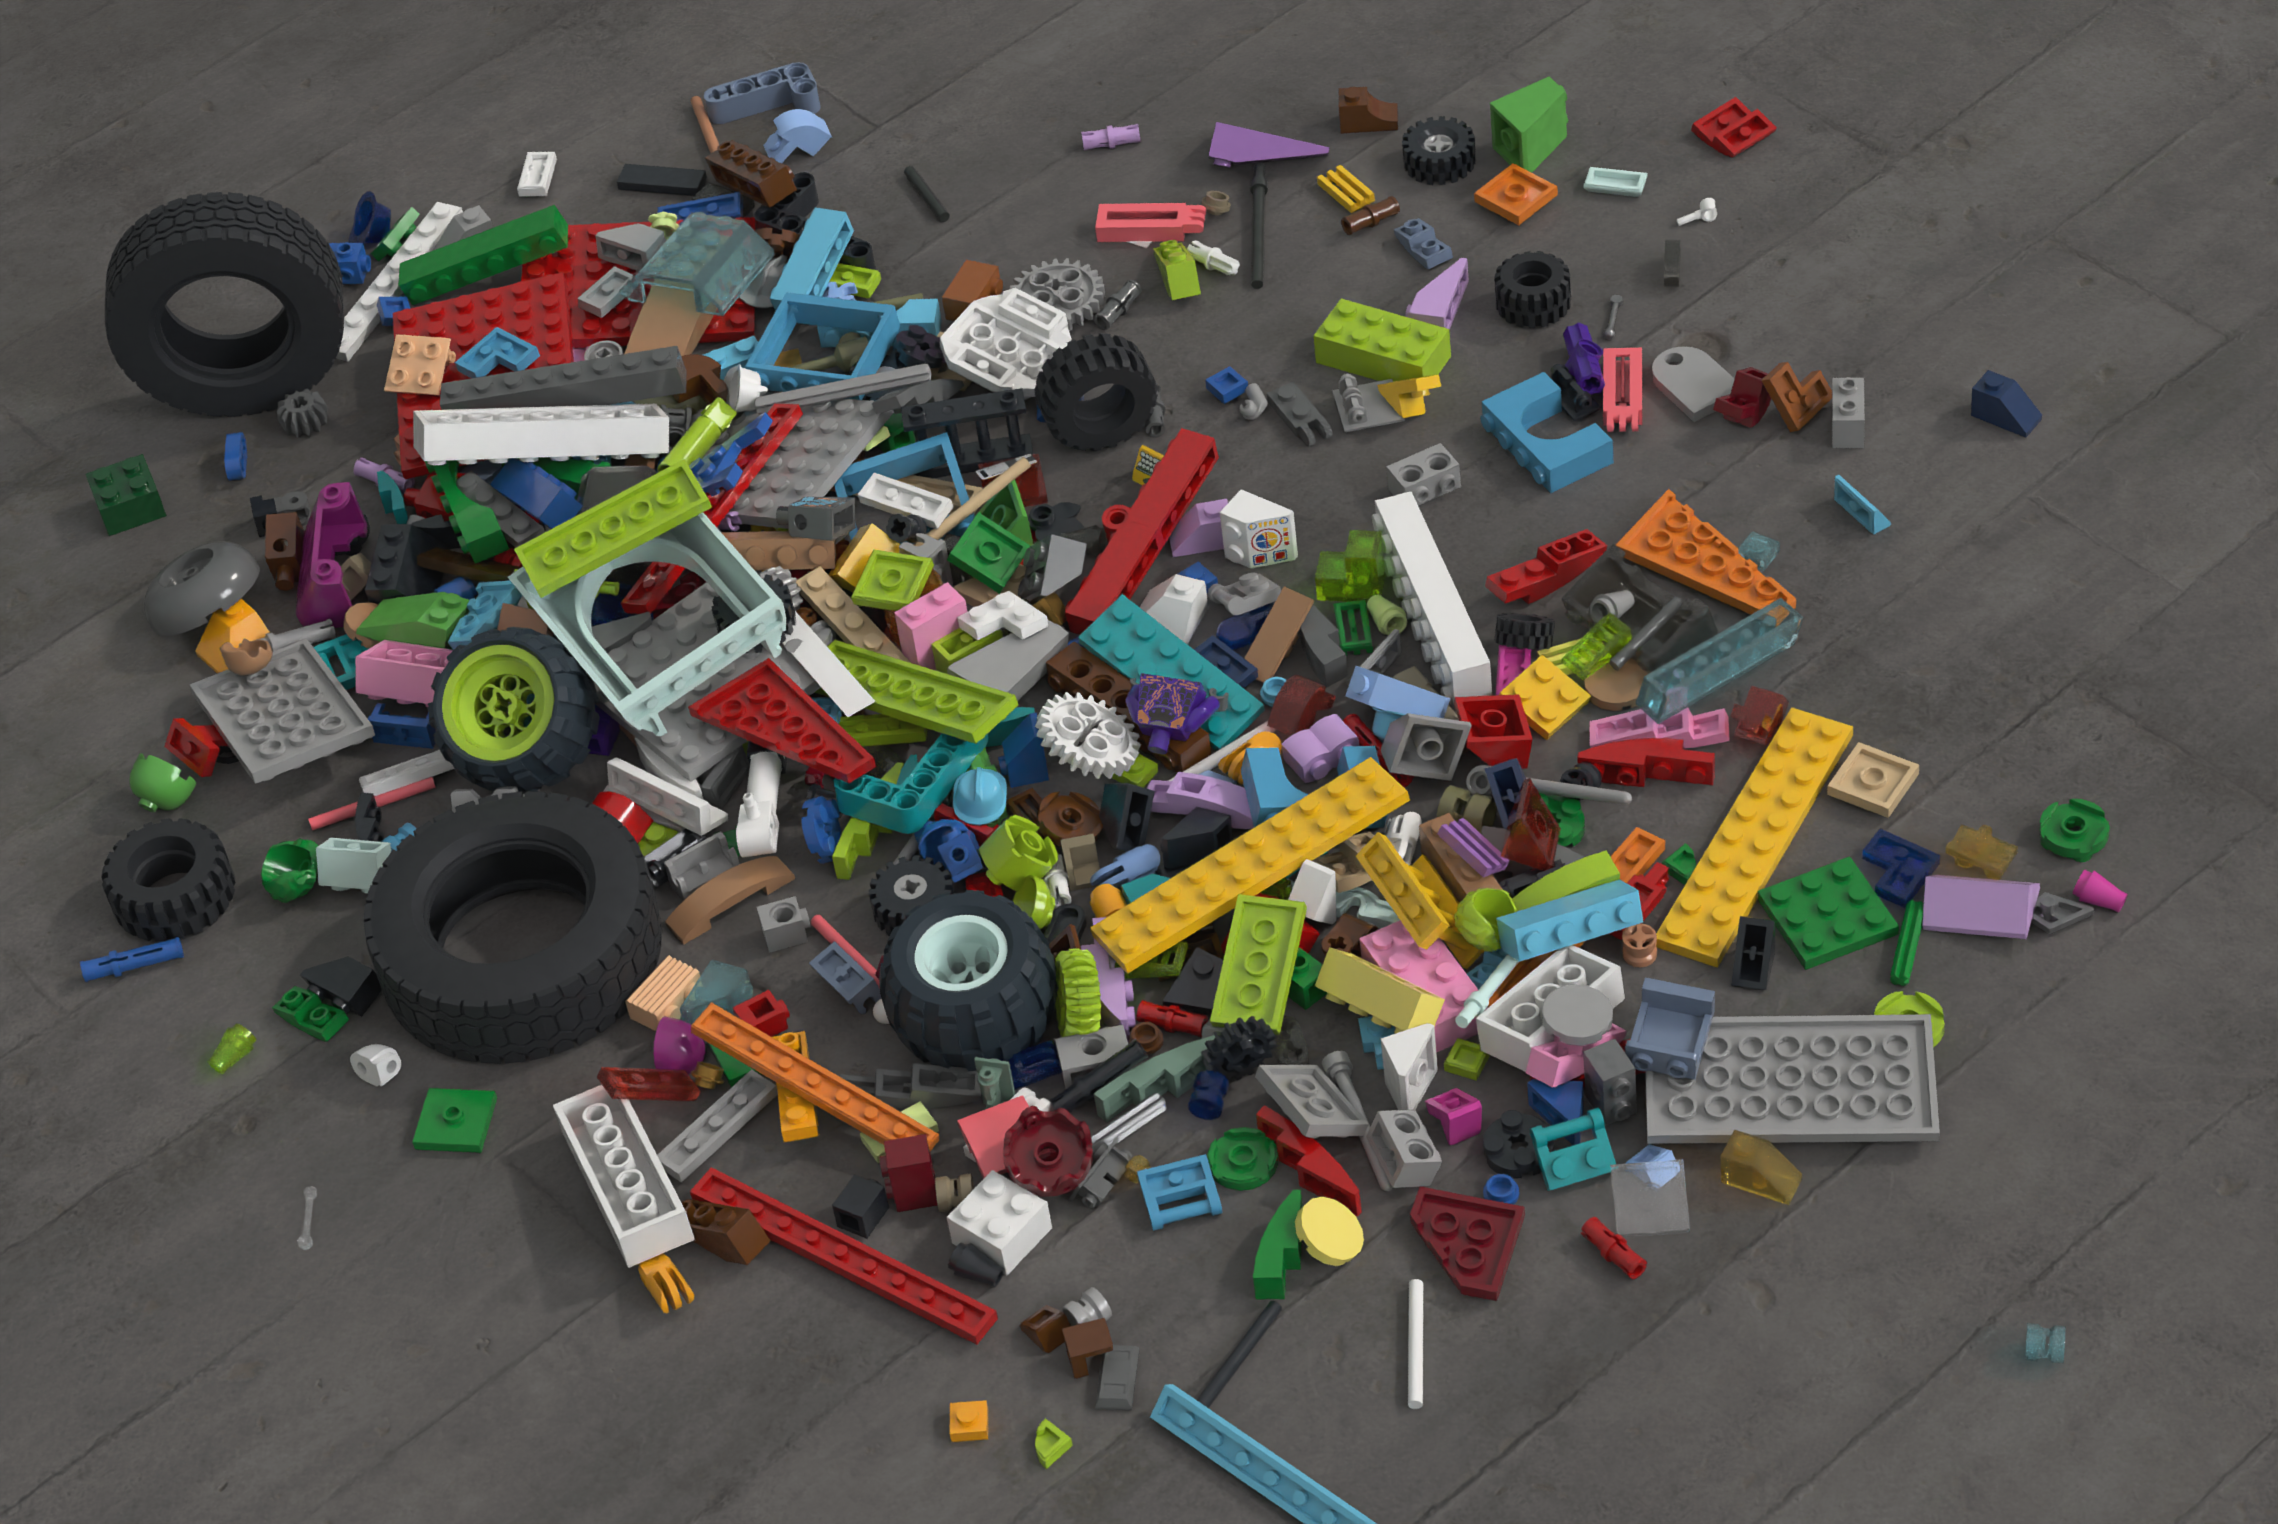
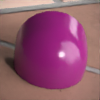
(676, 1046)

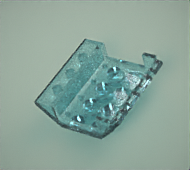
(705, 256)

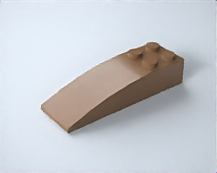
(668, 321)

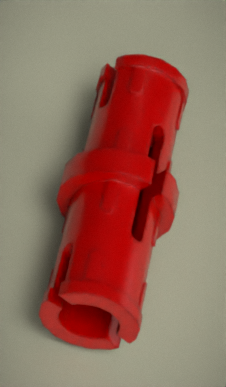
(1171, 1018)
(1613, 1248)

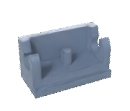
(846, 976)

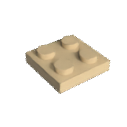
(1873, 779)

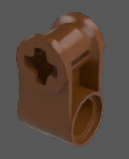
(1346, 934)

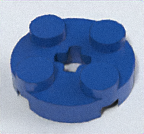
(821, 827)

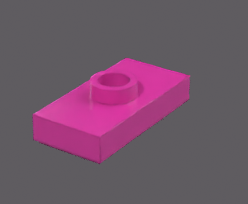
(1510, 664)

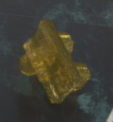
(1981, 849)

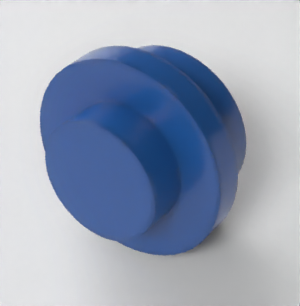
(1501, 1189)

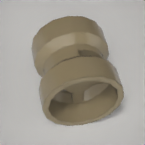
(946, 1191)

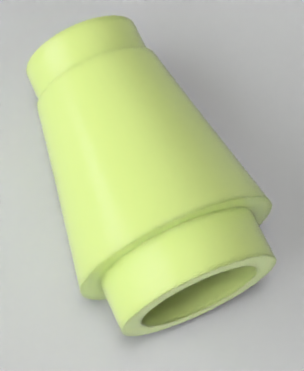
(1386, 615)

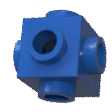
(352, 261)

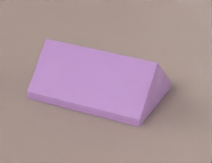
(1979, 906)

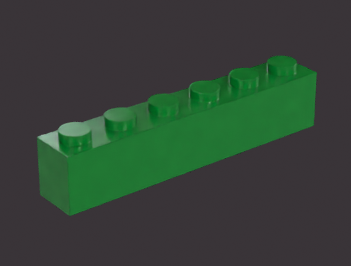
(483, 255)

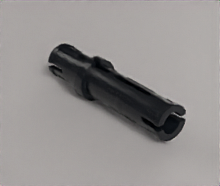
(1110, 1069)

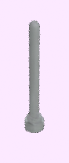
(1576, 791)
(1338, 1069)

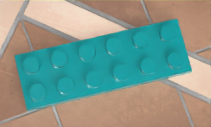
(1139, 644)

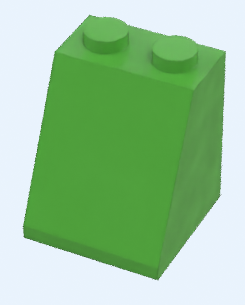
(1529, 123)

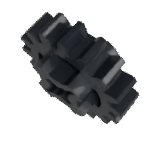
(1239, 1048)

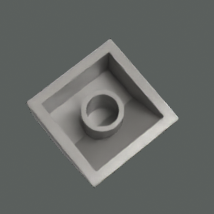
(1424, 746)

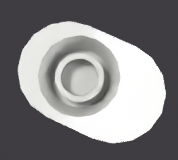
(743, 388)

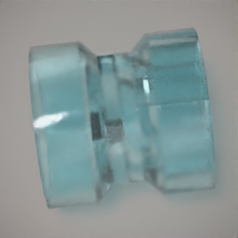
(2036, 1343)

